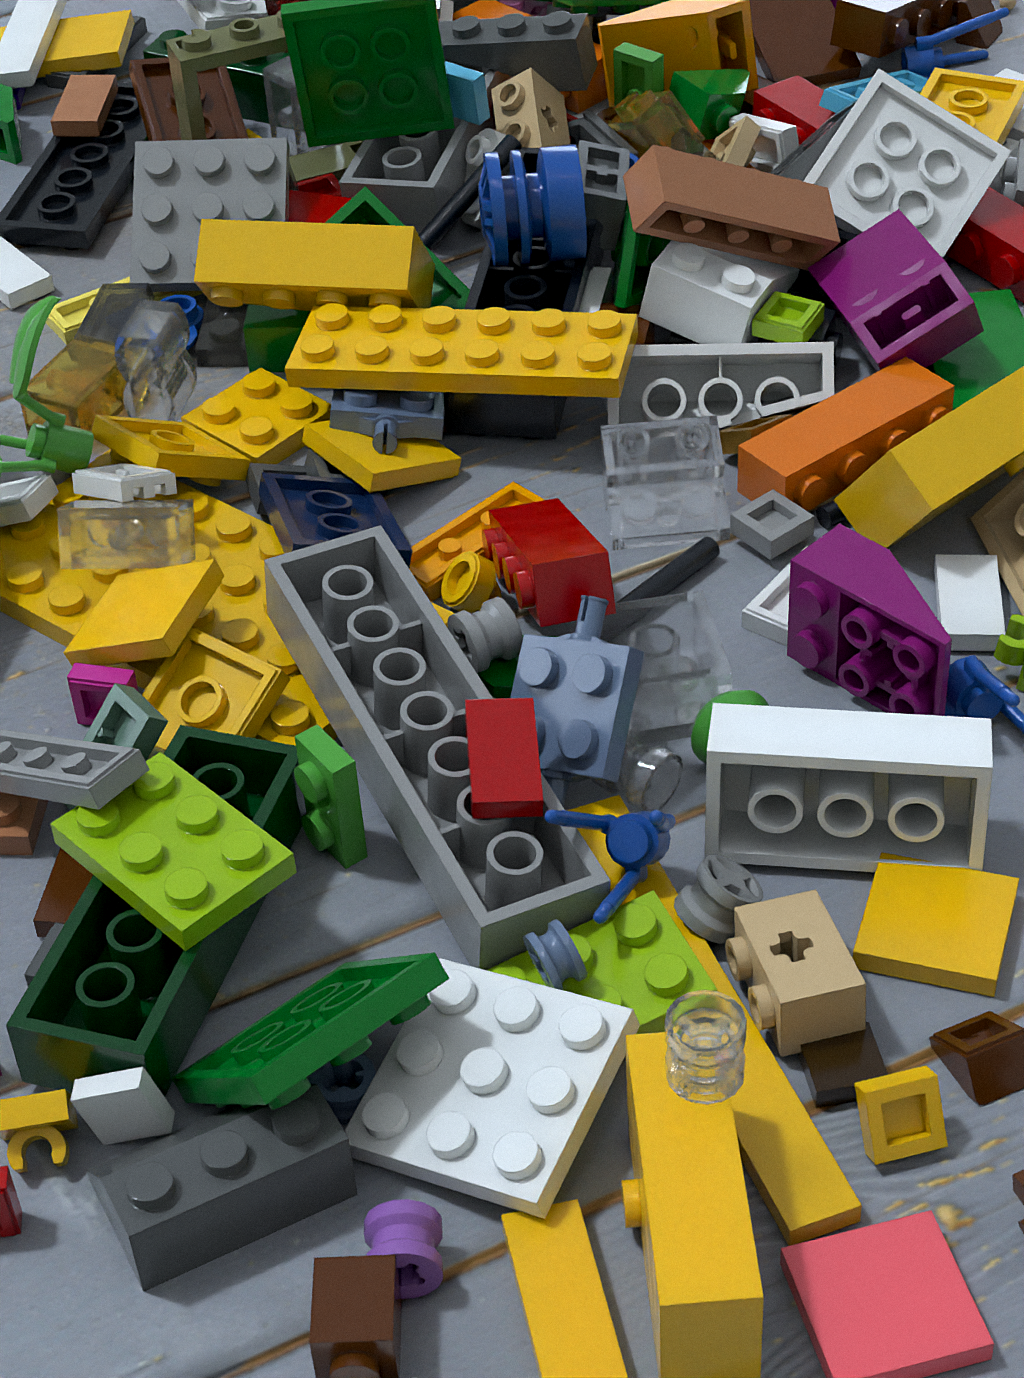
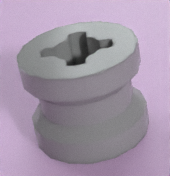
(487, 633)
(711, 901)

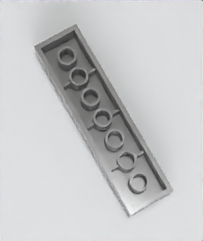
(398, 706)

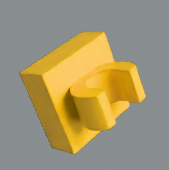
(901, 1114)
(35, 1118)

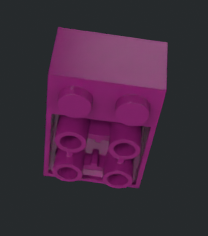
(897, 295)
(866, 625)

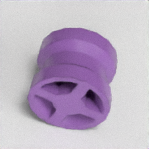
(411, 1234)

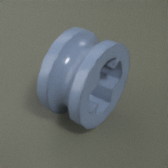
(555, 955)
(344, 1100)

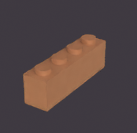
(730, 208)

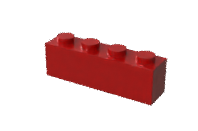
(547, 560)

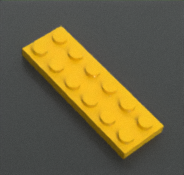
(464, 350)

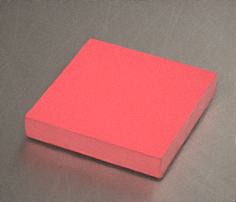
(886, 1301)

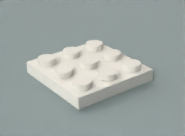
(907, 157)
(492, 1087)

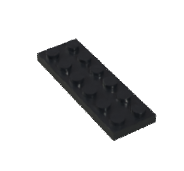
(76, 182)

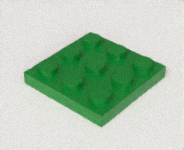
(367, 68)
(314, 1027)

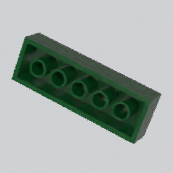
(113, 982)

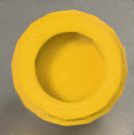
(469, 582)

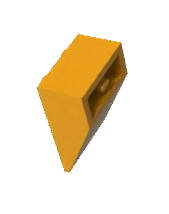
(688, 34)

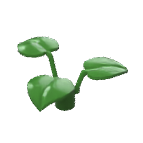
(53, 443)

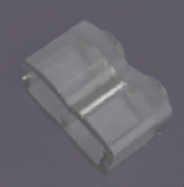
(156, 361)

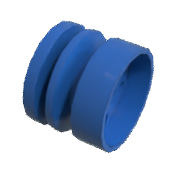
(534, 205)

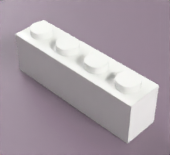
(723, 380)

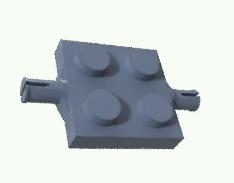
(388, 415)
(580, 699)

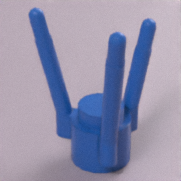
(924, 57)
(979, 694)
(631, 841)

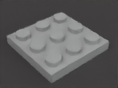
(196, 181)

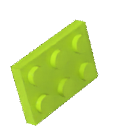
(176, 852)
(629, 961)

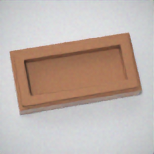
(84, 106)

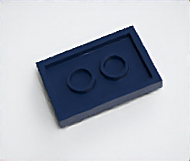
(323, 509)

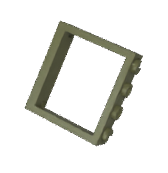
(232, 44)

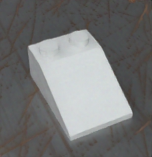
(710, 292)

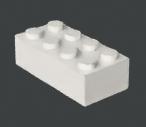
(846, 787)

